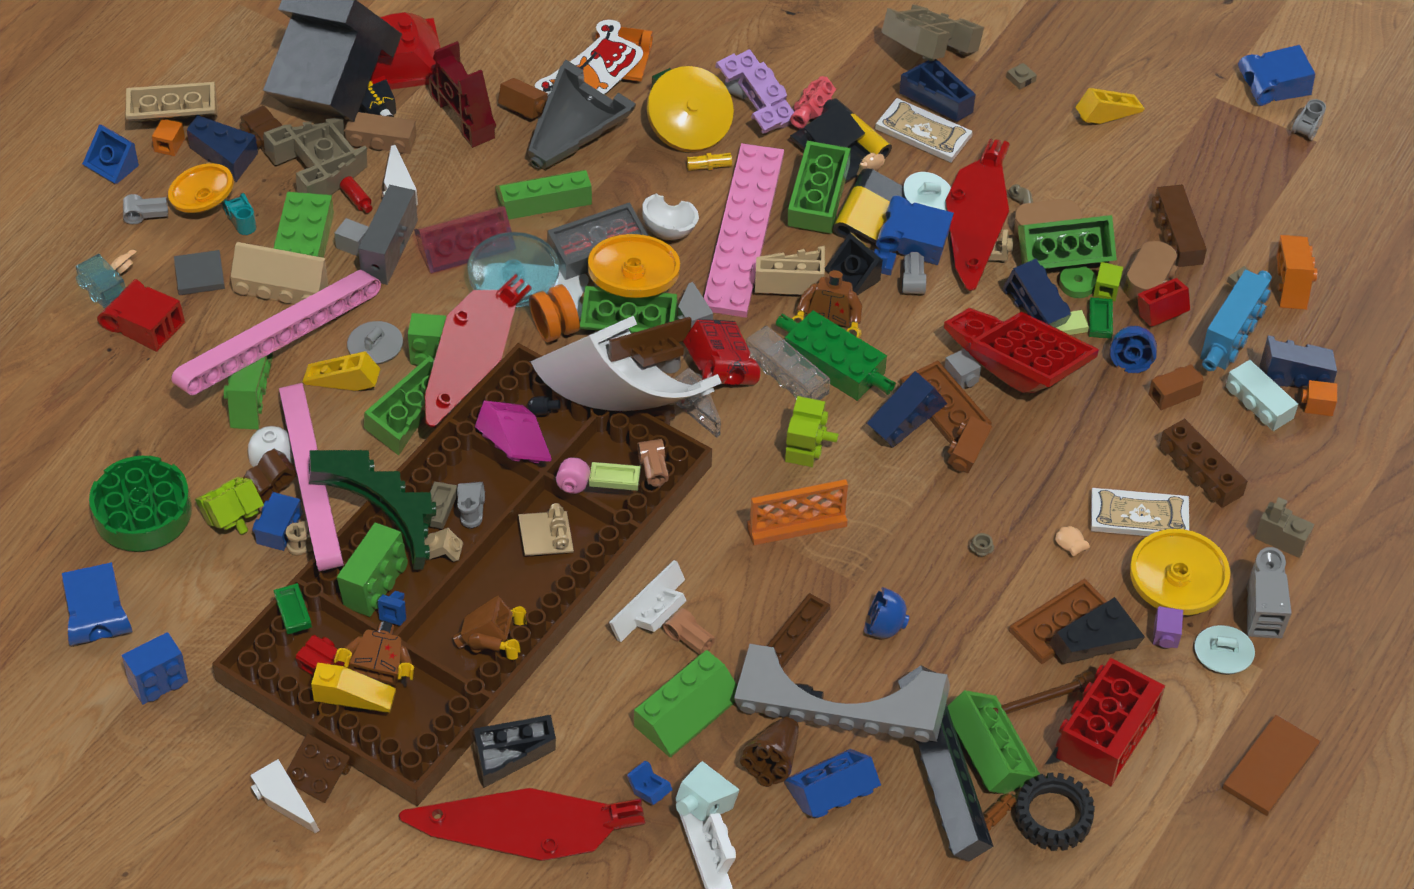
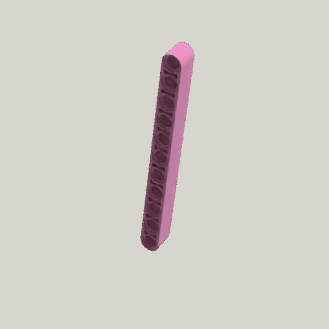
(275, 332)
(314, 496)

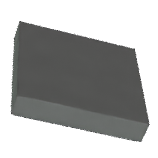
(199, 272)

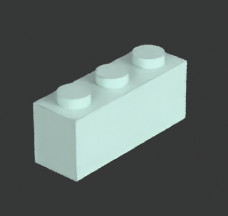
(1261, 395)

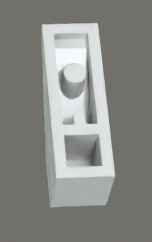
(397, 172)
(280, 794)

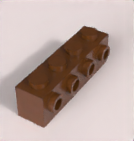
(1203, 463)

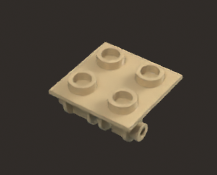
(546, 532)

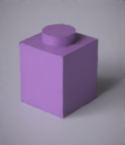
(1168, 627)

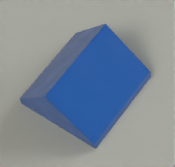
(111, 155)

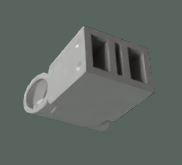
(1268, 595)

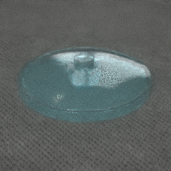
(510, 254)

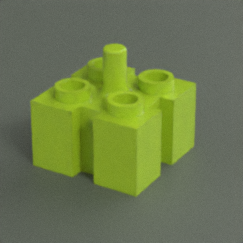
(807, 432)
(229, 503)

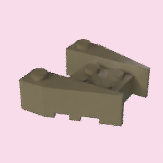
(931, 32)
(321, 150)

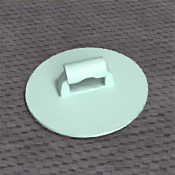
(926, 190)
(1224, 649)

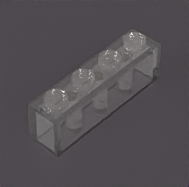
(787, 365)

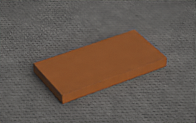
(959, 406)
(1041, 625)
(1271, 765)

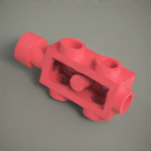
(812, 101)

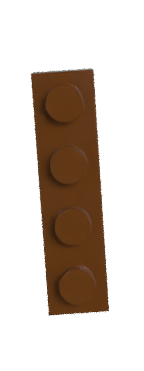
(1179, 225)

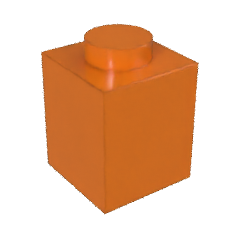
(168, 137)
(1319, 398)

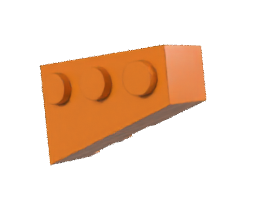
(1297, 271)

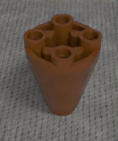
(772, 752)

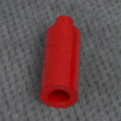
(356, 194)

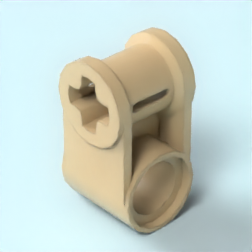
(303, 537)

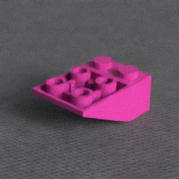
(513, 431)

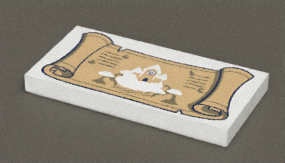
(923, 130)
(1137, 512)

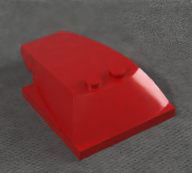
(414, 52)
(1021, 349)

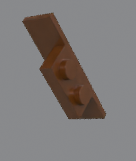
(652, 344)

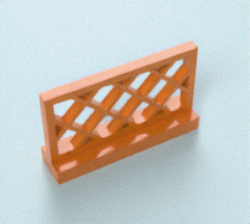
(793, 522)

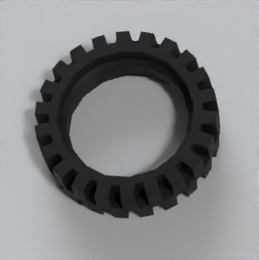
(1058, 786)

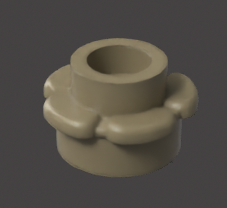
(982, 540)

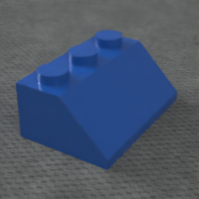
(833, 782)

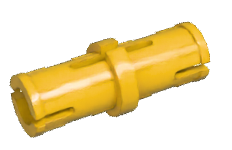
(709, 161)

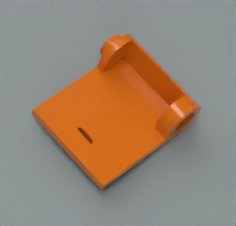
(644, 40)

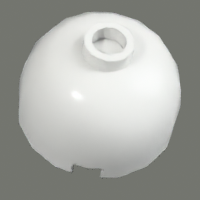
(266, 440)

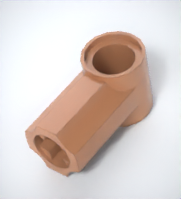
(652, 457)
(684, 627)

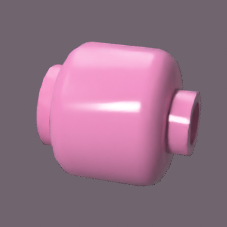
(574, 474)

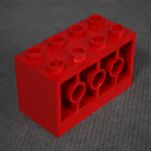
(1109, 721)

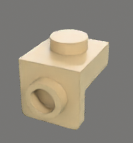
(1002, 247)
(444, 543)

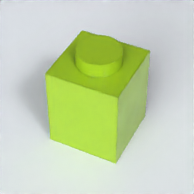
(1108, 281)

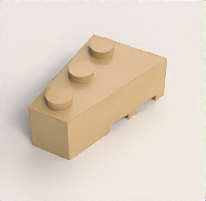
(789, 273)

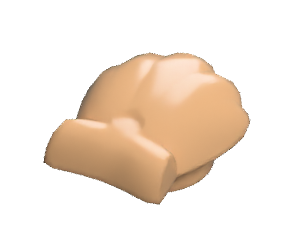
(871, 161)
(123, 262)
(1071, 540)

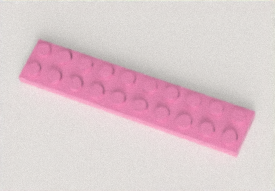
(743, 230)

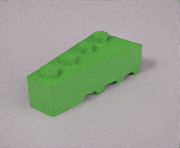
(246, 393)
(401, 409)

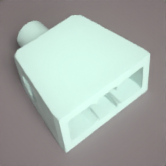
(705, 793)

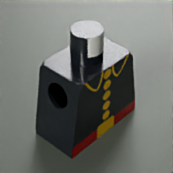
(378, 98)

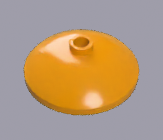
(201, 188)

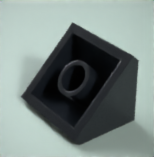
(857, 264)

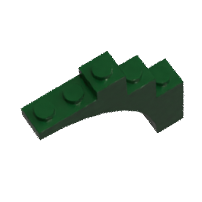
(355, 472)

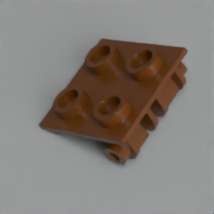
(317, 768)

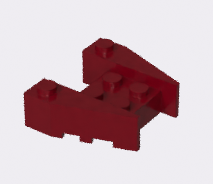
(463, 93)

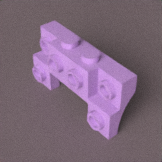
(760, 87)

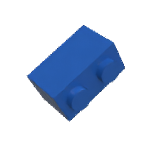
(275, 518)

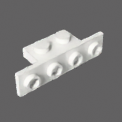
(652, 604)
(710, 849)

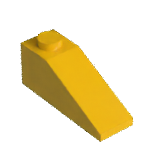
(1104, 106)
(345, 372)
(349, 688)

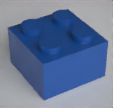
(155, 668)

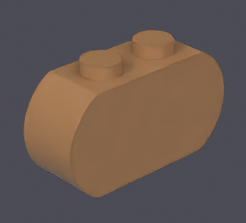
(1046, 212)
(1150, 268)

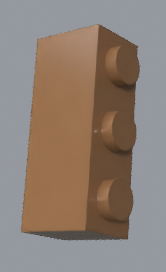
(381, 132)

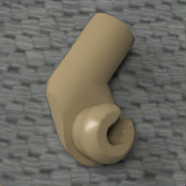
(1021, 194)

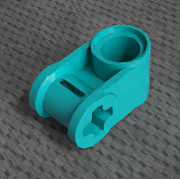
(240, 214)

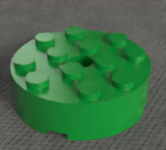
(140, 503)

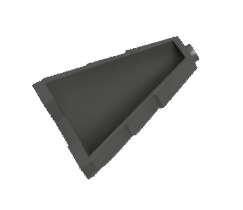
(573, 117)

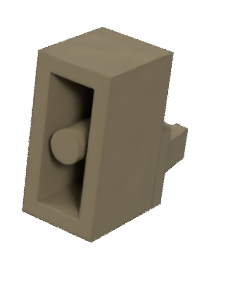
(1283, 529)

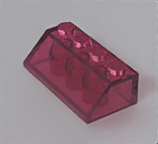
(453, 240)

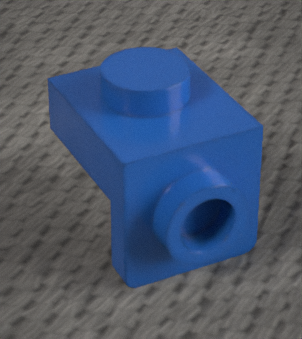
(647, 784)

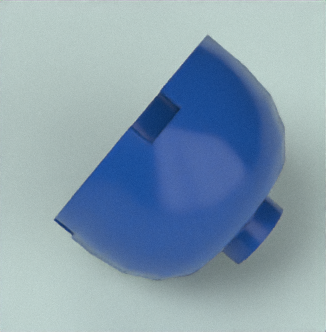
(1133, 349)
(886, 614)

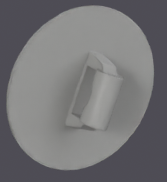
(378, 339)

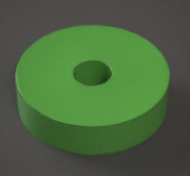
(1085, 284)

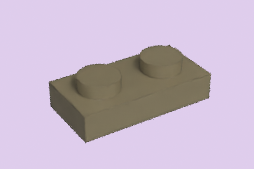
(444, 496)

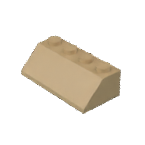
(171, 102)
(276, 273)

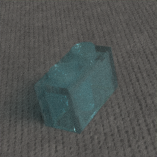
(99, 280)

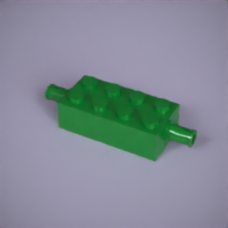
(838, 354)

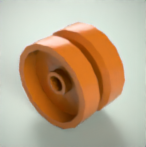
(554, 313)

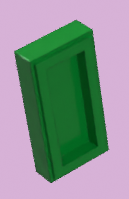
(1100, 317)
(292, 608)

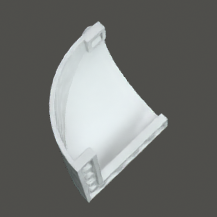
(590, 379)

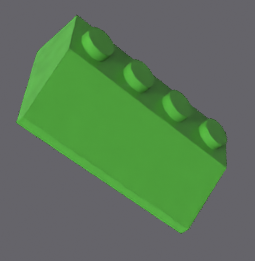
(545, 194)
(605, 309)
(686, 704)
(991, 742)

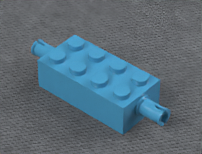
(1236, 320)

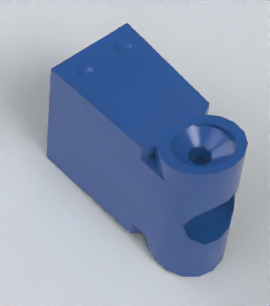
(1278, 74)
(915, 229)
(94, 604)

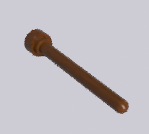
(1078, 685)

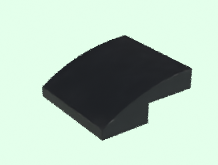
(835, 127)

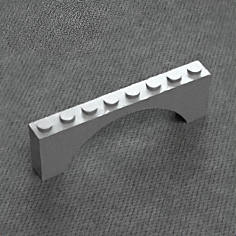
(910, 712)

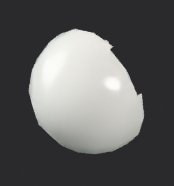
(666, 220)

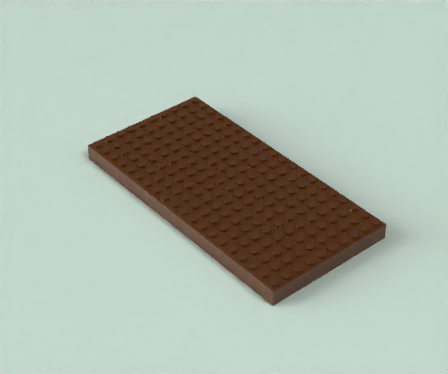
(454, 686)

